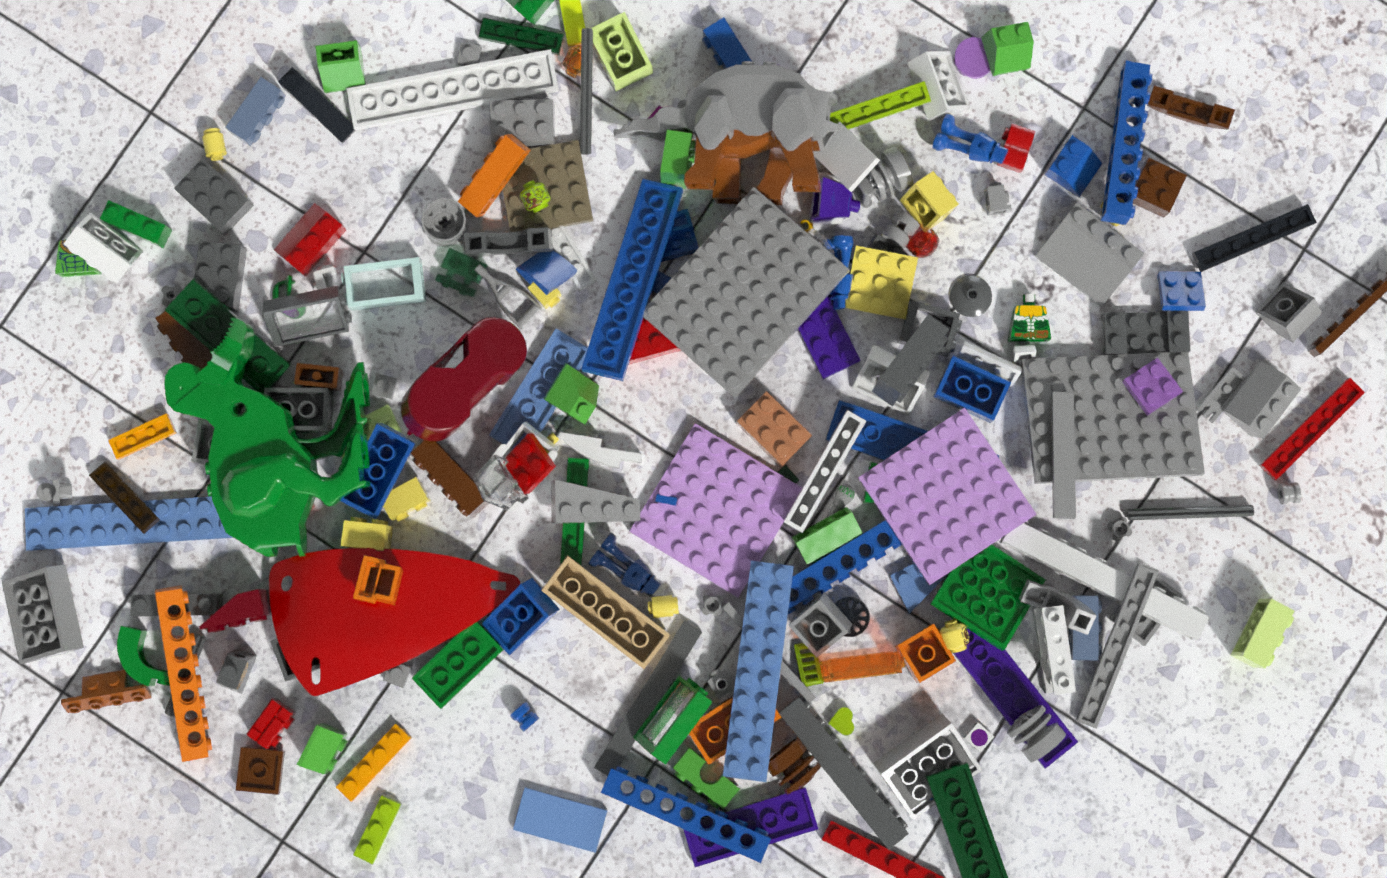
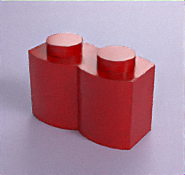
(1018, 142)

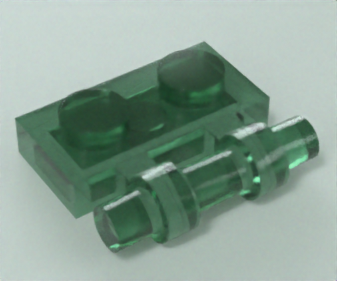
(463, 266)

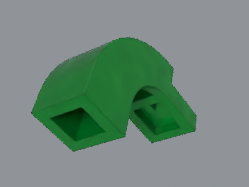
(132, 657)

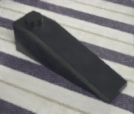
(316, 105)

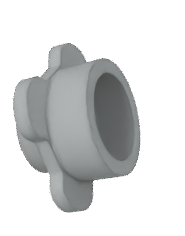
(167, 291)
(1121, 522)
(707, 609)

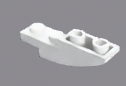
(591, 448)

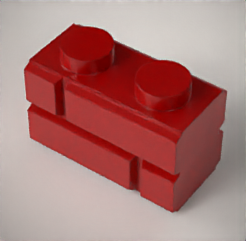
(271, 724)

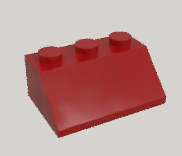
(310, 239)

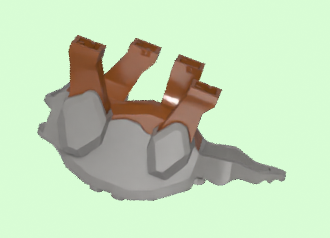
(743, 115)

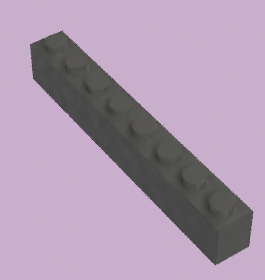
(843, 773)

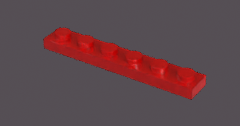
(1312, 429)
(874, 853)

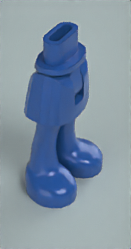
(982, 146)
(842, 249)

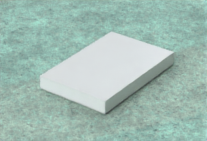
(847, 158)

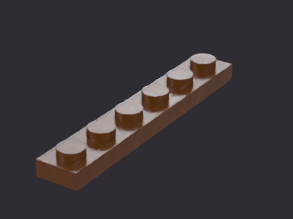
(1350, 316)

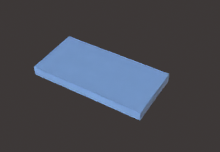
(560, 819)

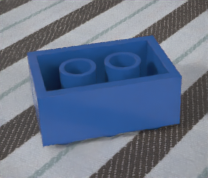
(971, 388)

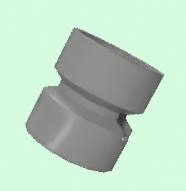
(897, 236)

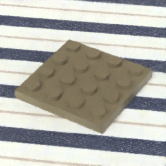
(563, 175)

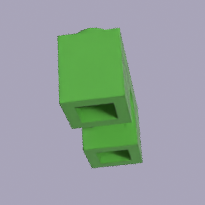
(719, 792)

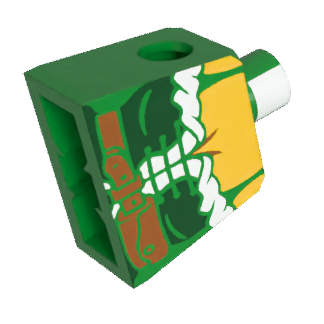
(1029, 322)

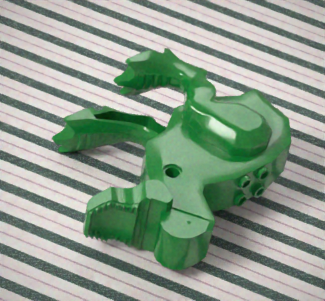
(256, 463)

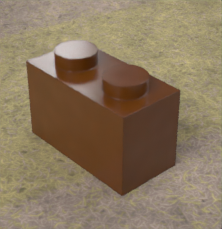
(318, 376)

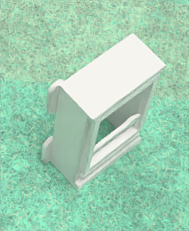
(503, 449)

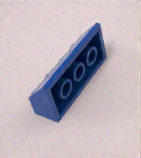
(387, 457)

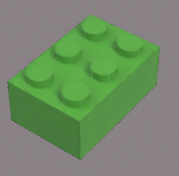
(677, 157)

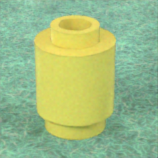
(214, 144)
(663, 606)

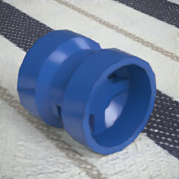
(529, 719)

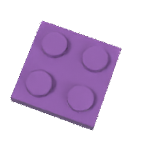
(1152, 386)

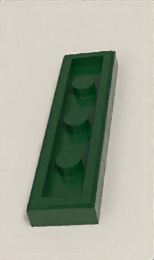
(520, 36)

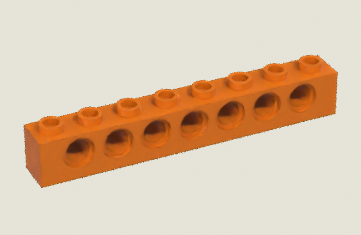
(189, 748)

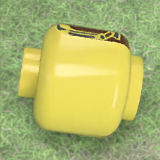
(955, 636)

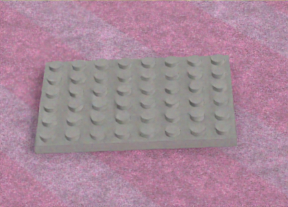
(744, 292)
(1109, 426)

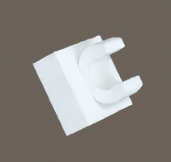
(1023, 352)

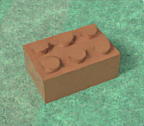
(773, 429)

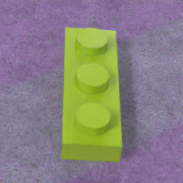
(377, 829)

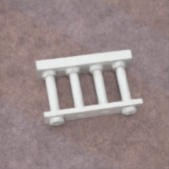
(1054, 650)

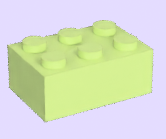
(620, 52)
(1263, 633)

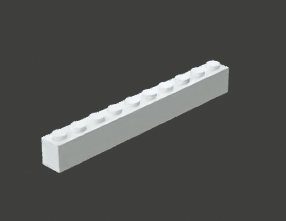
(1104, 579)

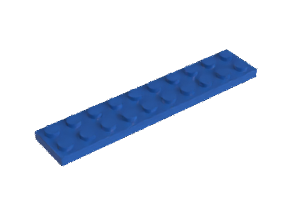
(632, 280)

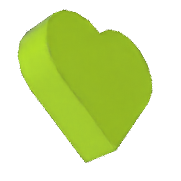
(842, 721)

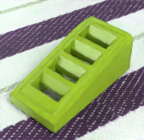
(809, 682)

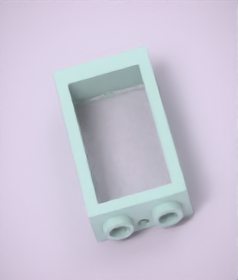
(384, 284)

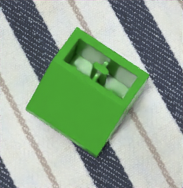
(340, 66)

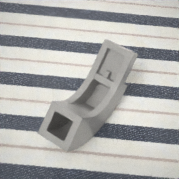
(1077, 614)

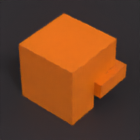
(378, 581)

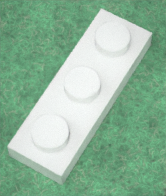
(990, 362)

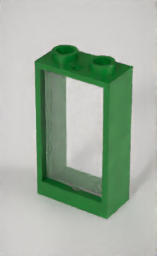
(673, 719)

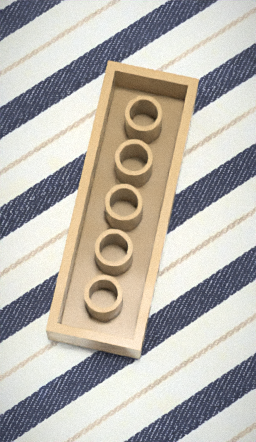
(605, 612)

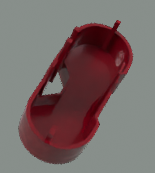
(445, 396)

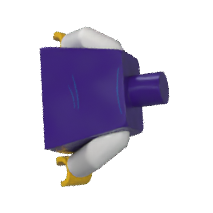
(830, 204)

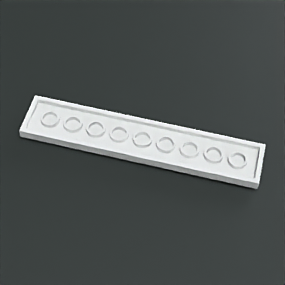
(452, 89)

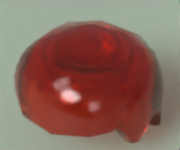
(923, 244)

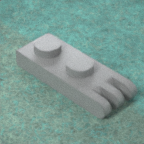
(1221, 393)

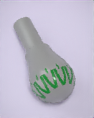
(843, 496)

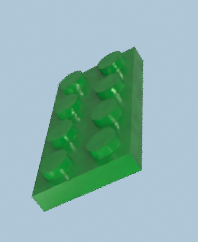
(457, 664)

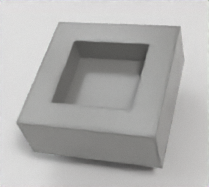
(469, 54)
(384, 386)
(398, 675)

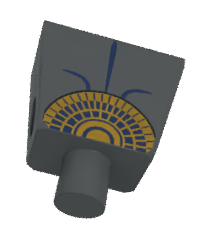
(236, 670)

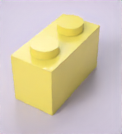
(405, 499)

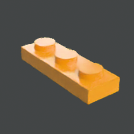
(142, 436)

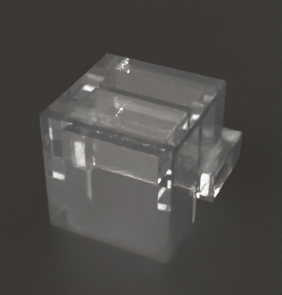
(498, 485)

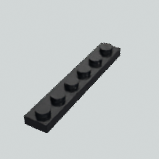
(1254, 238)

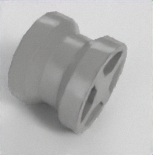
(1289, 493)

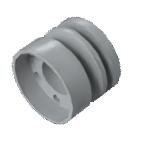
(890, 173)
(433, 216)
(1033, 729)

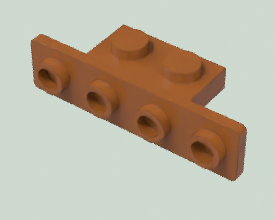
(104, 691)

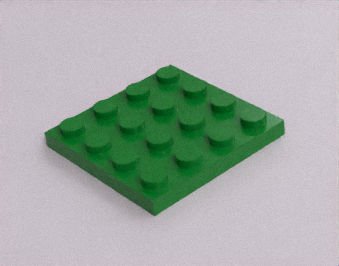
(987, 594)

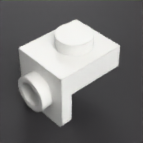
(320, 276)

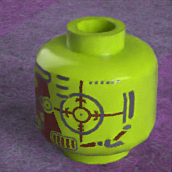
(535, 196)

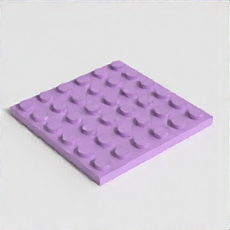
(947, 496)
(723, 510)

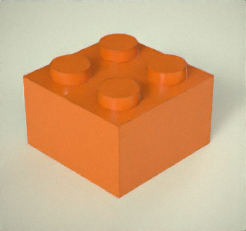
(925, 653)

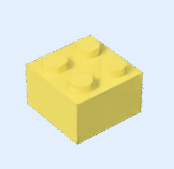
(929, 201)
(360, 534)

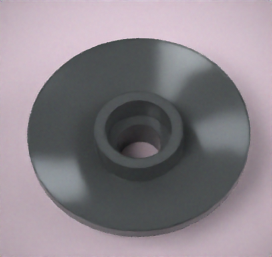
(971, 306)

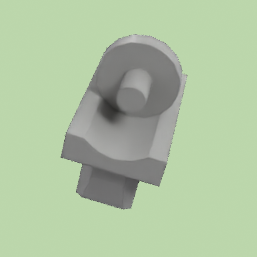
(57, 491)

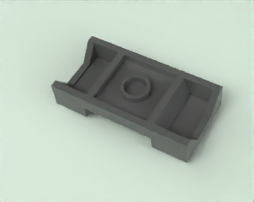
(1146, 332)

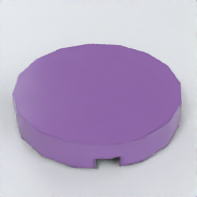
(971, 58)

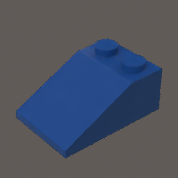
(520, 616)

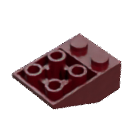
(245, 606)

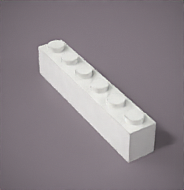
(824, 471)

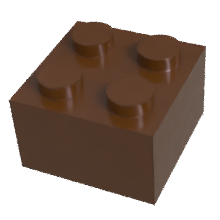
(1158, 187)

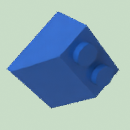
(1074, 166)

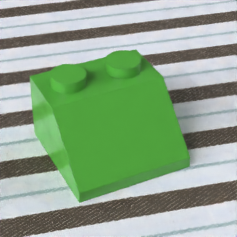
(1009, 48)
(322, 749)

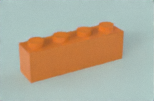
(493, 175)

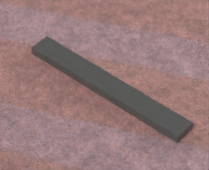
(648, 697)

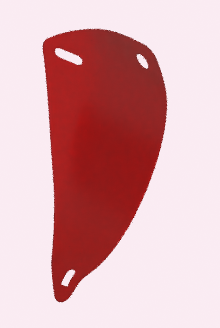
(362, 638)

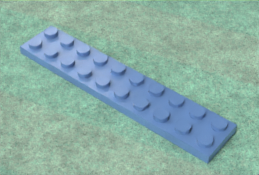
(108, 526)
(758, 671)

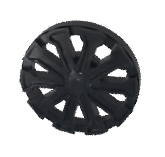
(853, 615)

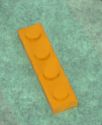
(373, 762)

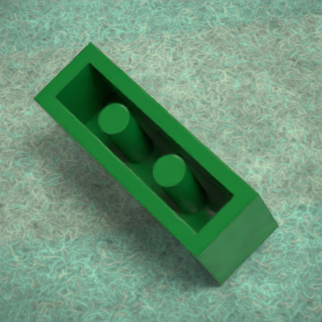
(135, 224)

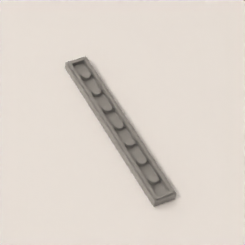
(1117, 645)

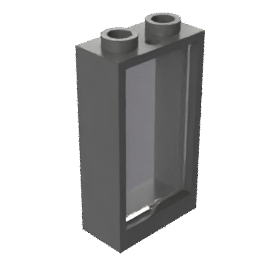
(306, 316)

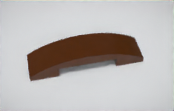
(1190, 110)

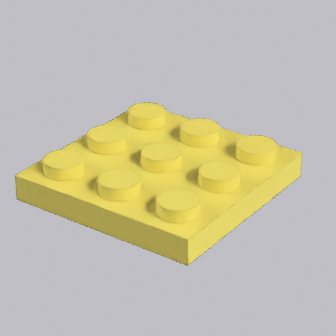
(881, 282)

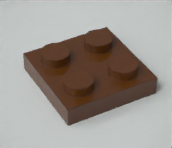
(260, 770)

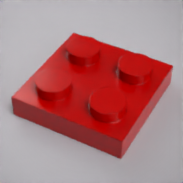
(529, 463)

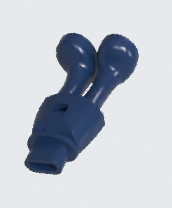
(635, 577)

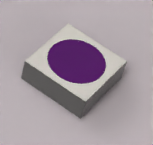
(978, 737)

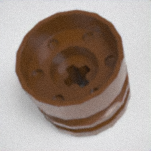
(793, 766)

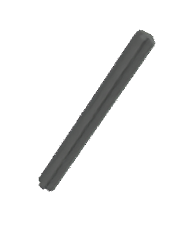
(586, 91)
(1190, 512)

